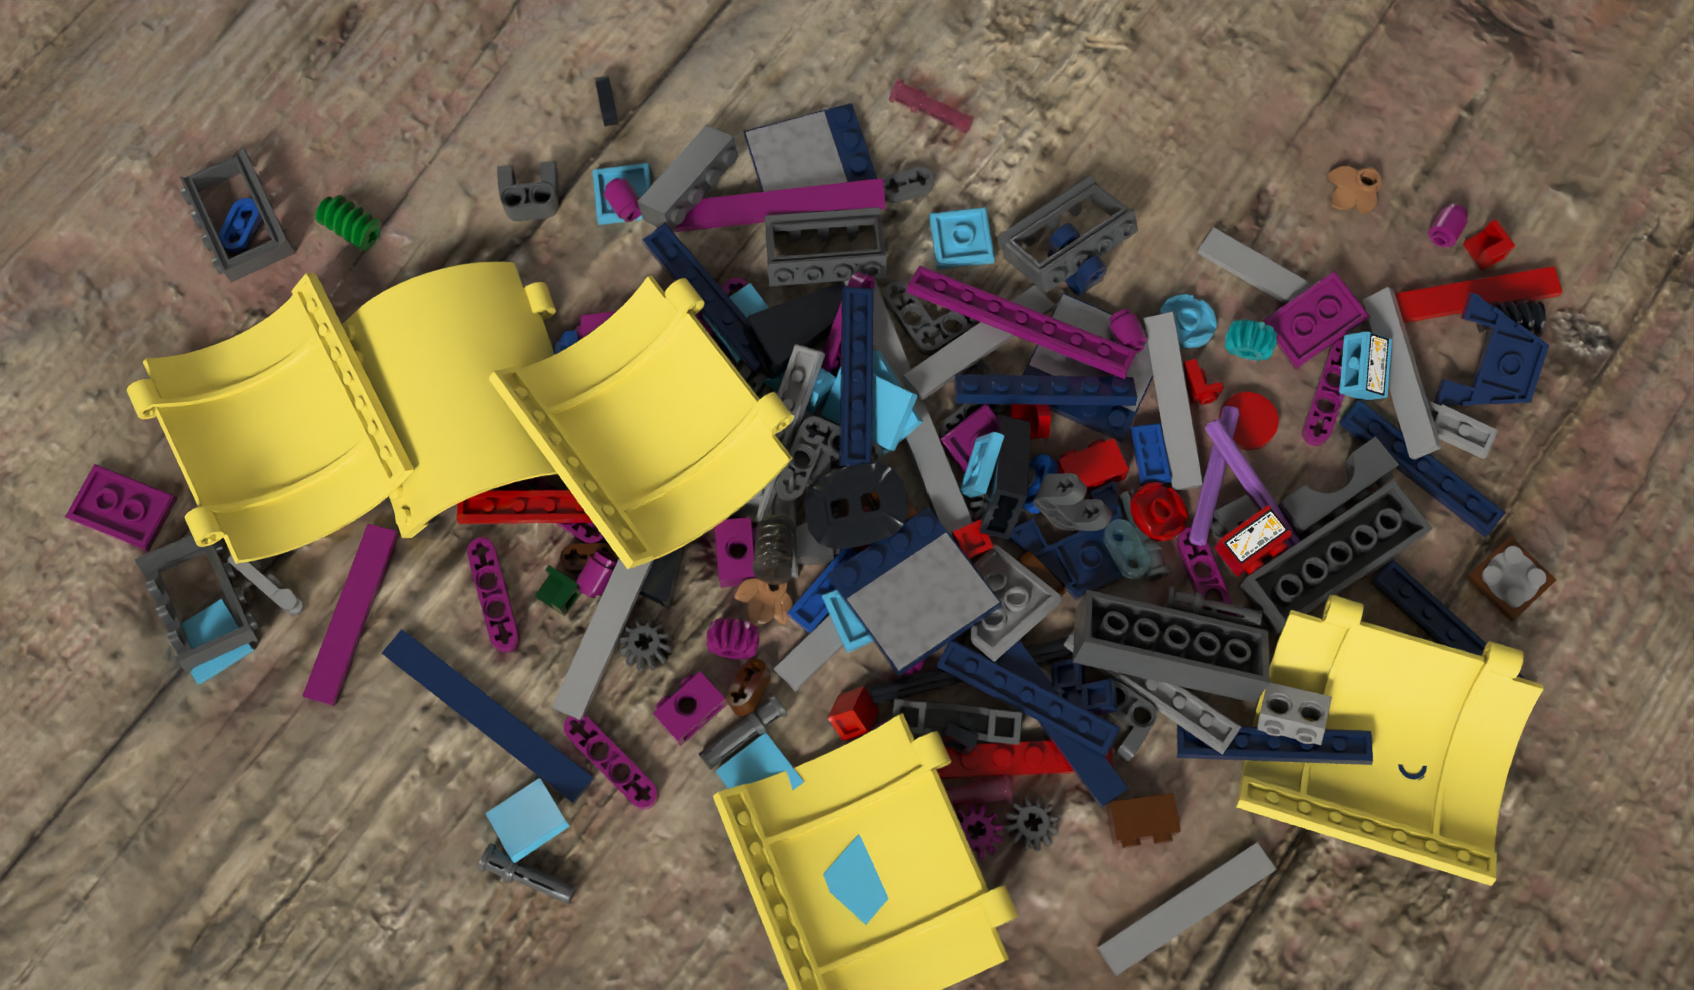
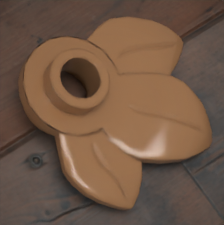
(1352, 191)
(763, 602)

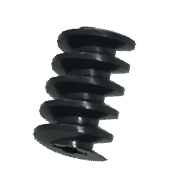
(1529, 315)

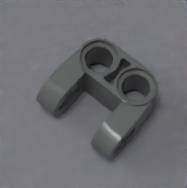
(529, 193)
(1064, 504)
(1124, 714)

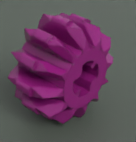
(733, 638)
(980, 820)

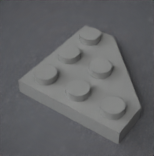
(1023, 601)

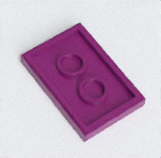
(1316, 319)
(121, 507)

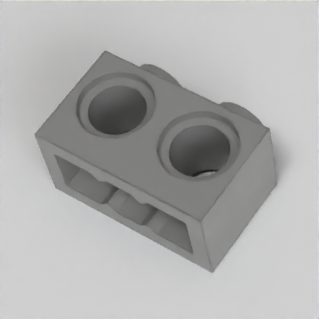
(1295, 706)

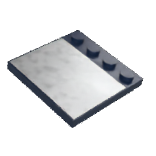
(810, 151)
(1106, 419)
(914, 591)

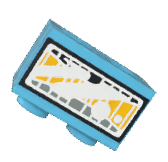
(1365, 366)

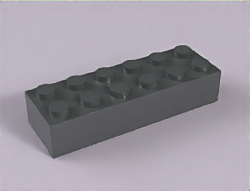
(1336, 556)
(1171, 646)

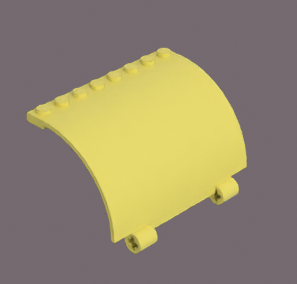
(431, 364)
(650, 424)
(275, 430)
(1423, 709)
(889, 792)

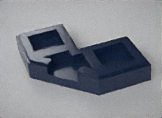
(1070, 683)

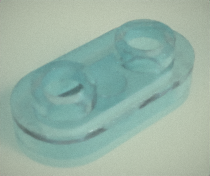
(1129, 549)

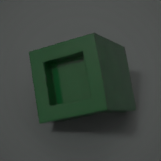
(558, 591)

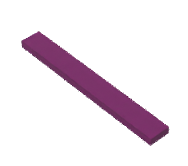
(753, 207)
(1022, 322)

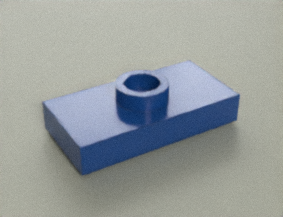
(1150, 453)

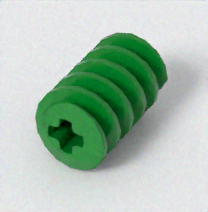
(349, 221)

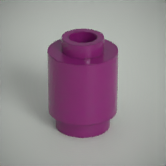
(622, 199)
(1448, 225)
(1128, 330)
(596, 574)

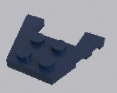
(1507, 364)
(1080, 559)

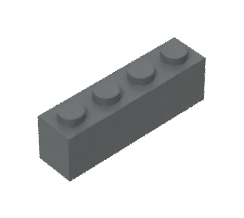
(688, 178)

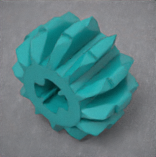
(1250, 340)

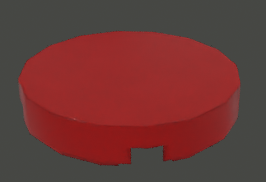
(1256, 420)
(1158, 511)

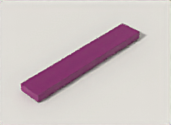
(350, 615)

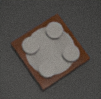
(1511, 579)

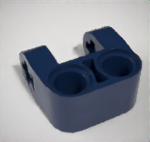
(1089, 273)

